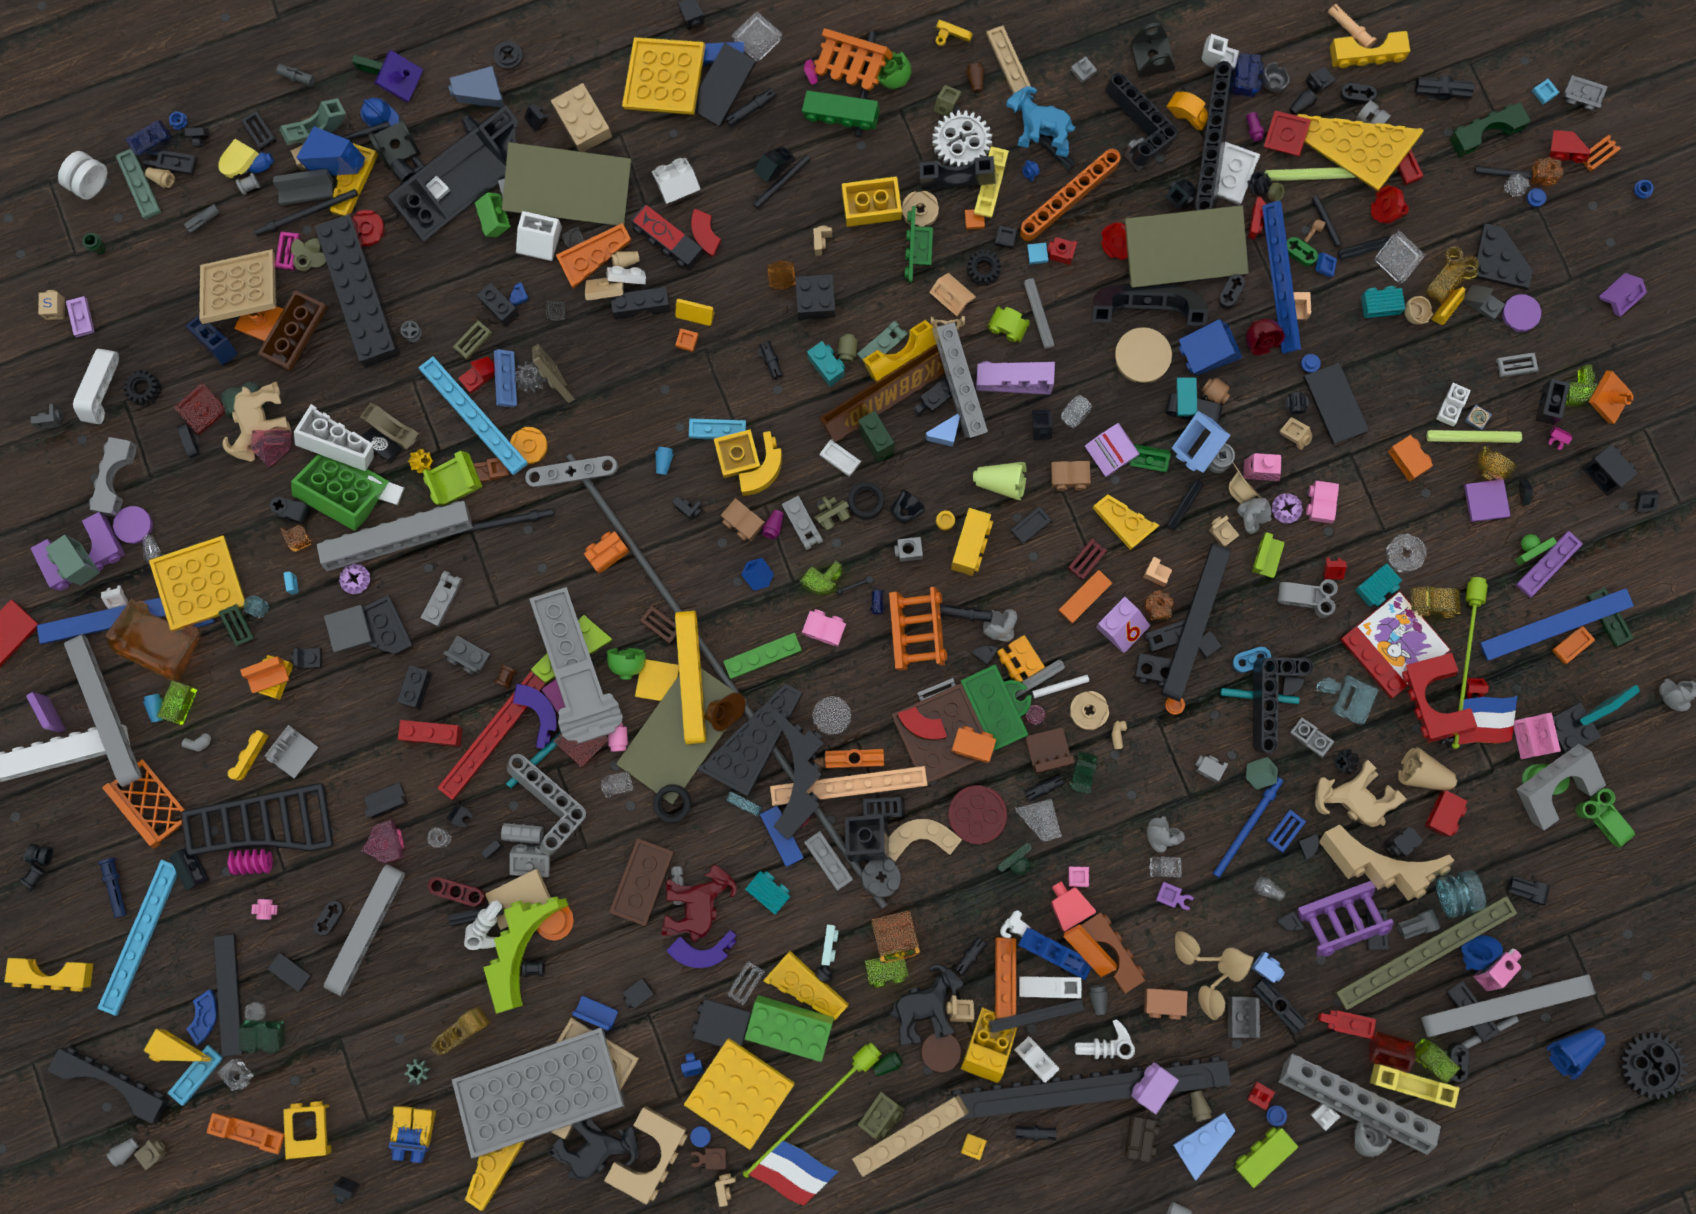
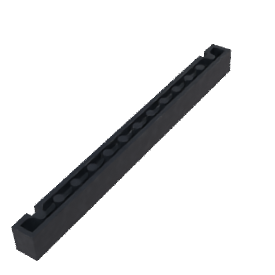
(1085, 1089)

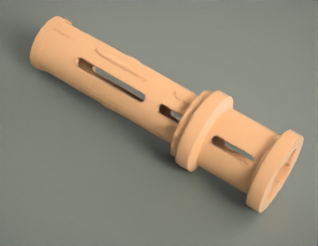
(1358, 32)

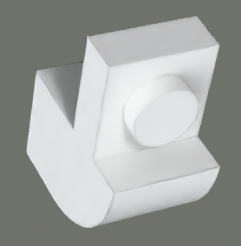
(1216, 51)
(1037, 1059)

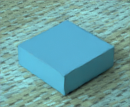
(1545, 91)
(1037, 253)
(291, 583)

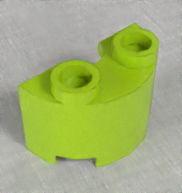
(1009, 323)

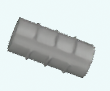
(522, 833)

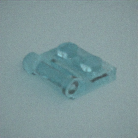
(1360, 703)

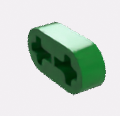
(1301, 251)

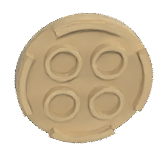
(1143, 355)

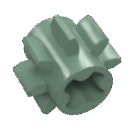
(417, 1065)

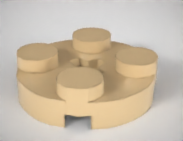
(921, 199)
(1099, 706)

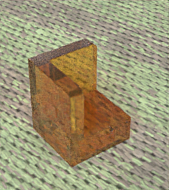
(781, 274)
(296, 537)

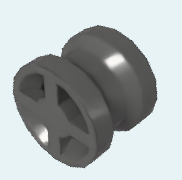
(408, 328)

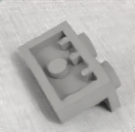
(528, 858)

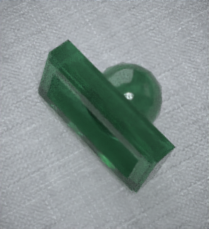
(1018, 863)

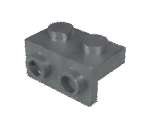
(1584, 92)
(1243, 1017)

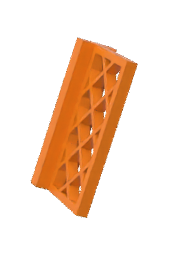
(135, 817)

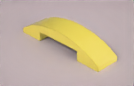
(989, 193)

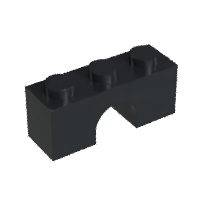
(651, 300)

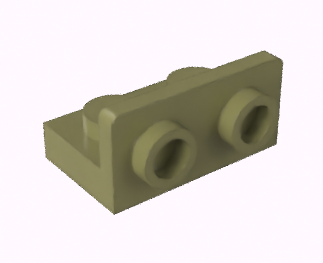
(881, 1117)

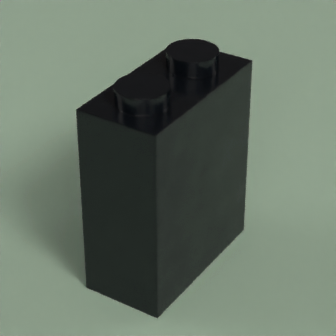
(720, 1022)

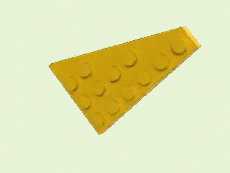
(1362, 148)

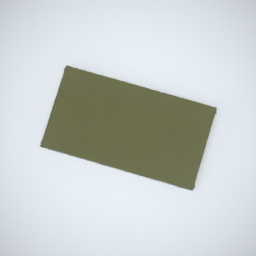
(566, 184)
(1186, 246)
(659, 749)

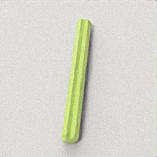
(1308, 174)
(1474, 436)

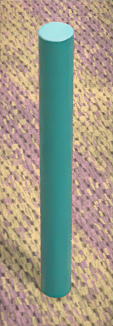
(1249, 695)
(537, 758)

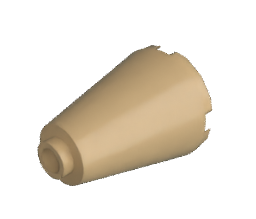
(1425, 772)

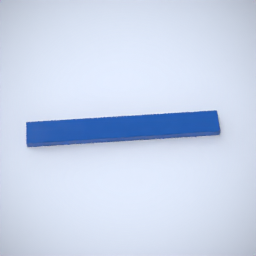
(1281, 275)
(89, 623)
(1556, 624)

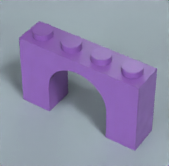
(104, 550)

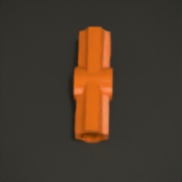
(868, 758)

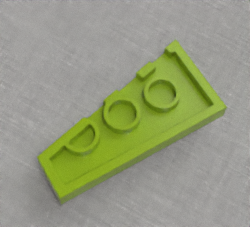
(594, 639)

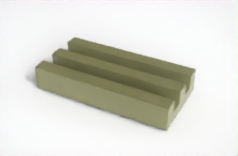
(477, 345)

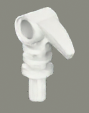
(476, 932)
(1111, 1048)

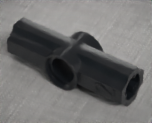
(1444, 87)
(1288, 1014)

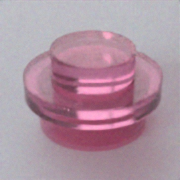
(1035, 715)

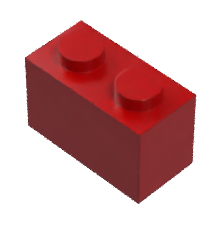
(1446, 814)

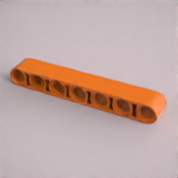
(1073, 187)

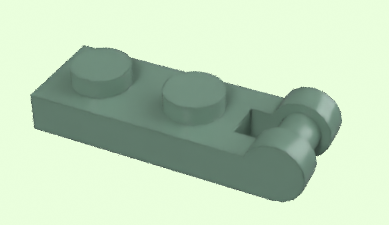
(884, 341)

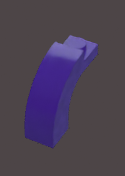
(538, 701)
(692, 957)

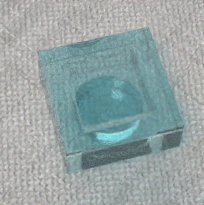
(1328, 685)

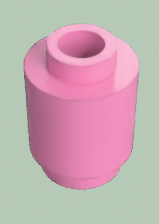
(618, 740)

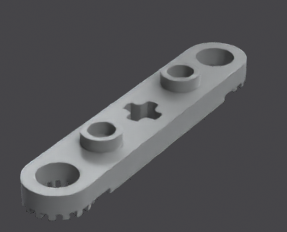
(584, 469)

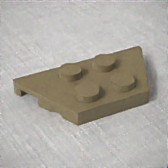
(548, 369)

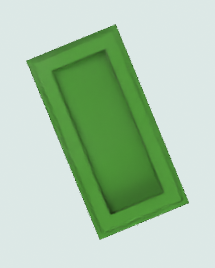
(1532, 545)

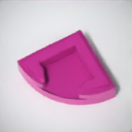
(809, 69)

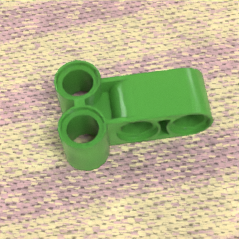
(1606, 817)

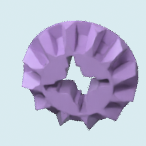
(1285, 516)
(363, 579)

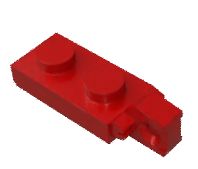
(1349, 1023)

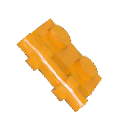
(1025, 656)

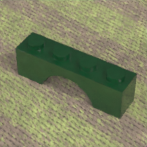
(1509, 120)

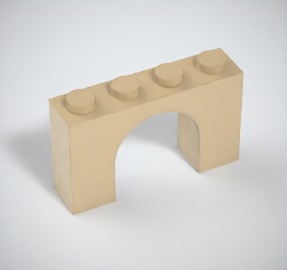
(643, 1185)

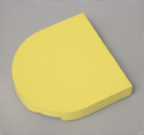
(236, 159)

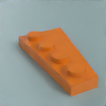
(591, 254)

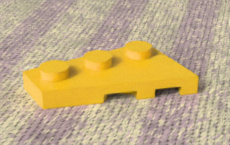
(1124, 522)

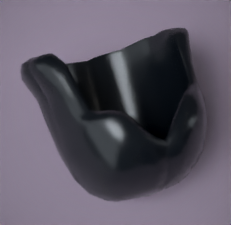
(909, 503)

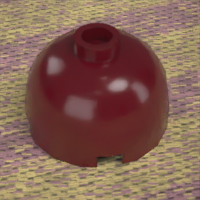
(1264, 335)

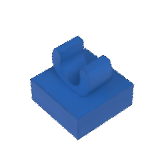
(692, 1066)

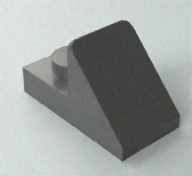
(1482, 301)

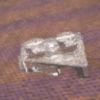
(1041, 819)

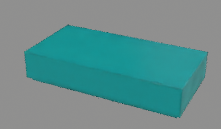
(1186, 396)

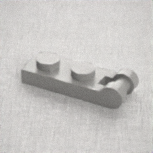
(801, 522)
(441, 599)

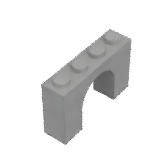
(1538, 791)

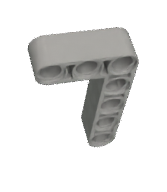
(549, 800)

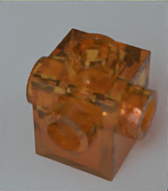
(1547, 171)
(1159, 612)

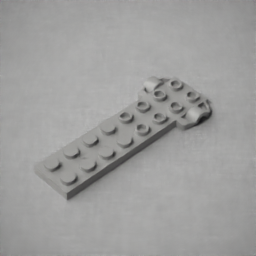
(586, 709)

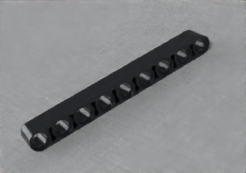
(1215, 132)
(1195, 622)

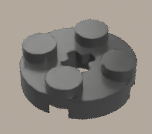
(875, 887)

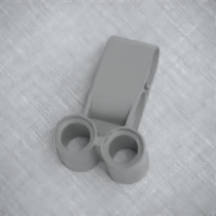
(1308, 596)

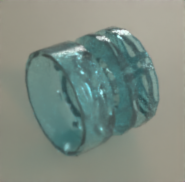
(1461, 893)

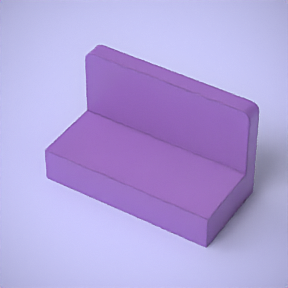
(1624, 293)

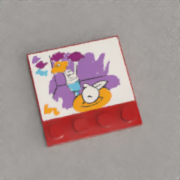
(1392, 640)

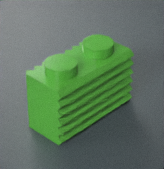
(492, 218)

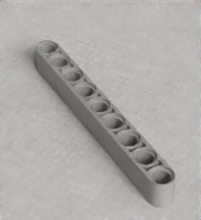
(102, 710)
(1508, 1005)

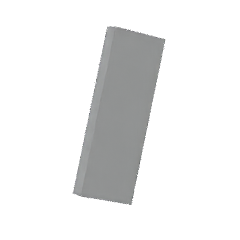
(828, 860)

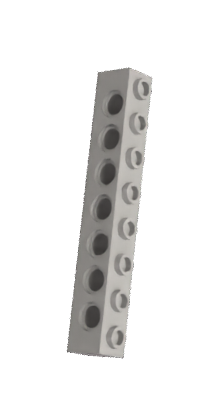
(1360, 1104)

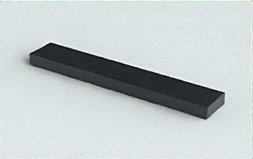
(228, 993)

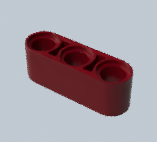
(447, 891)

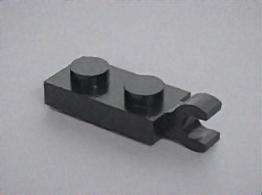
(934, 397)

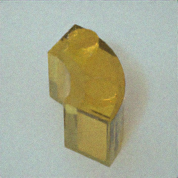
(1435, 601)

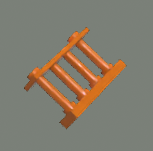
(899, 621)

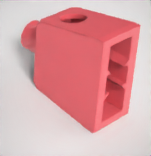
(1070, 906)

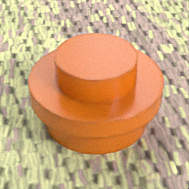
(1174, 707)

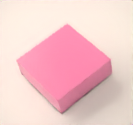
(1078, 876)

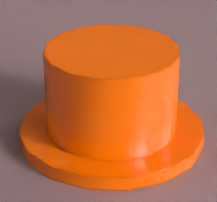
(557, 925)

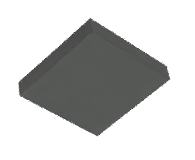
(347, 628)

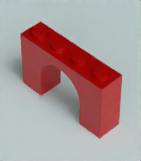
(1435, 724)

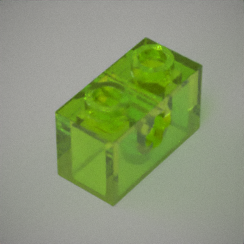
(177, 702)

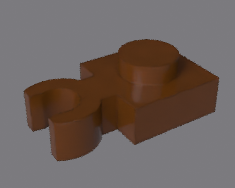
(713, 1158)

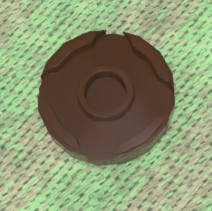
(941, 1053)

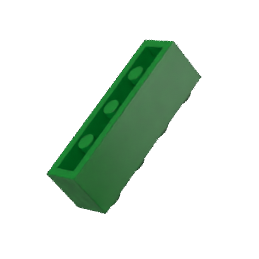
(841, 110)

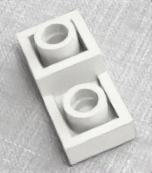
(1453, 404)

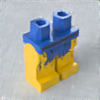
(411, 1132)

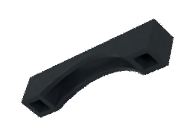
(144, 1102)

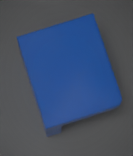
(757, 574)

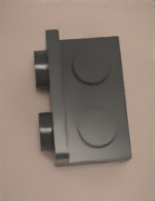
(467, 655)

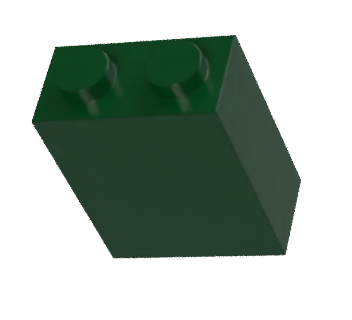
(876, 436)

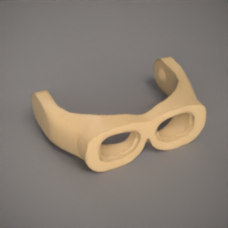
(960, 322)

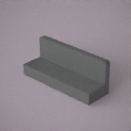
(304, 186)

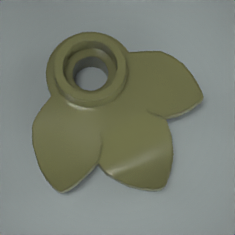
(308, 251)

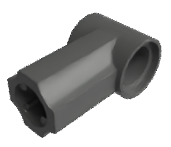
(1422, 923)

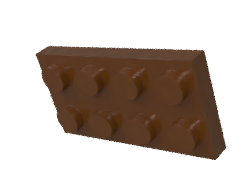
(641, 882)

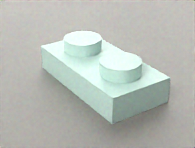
(828, 953)

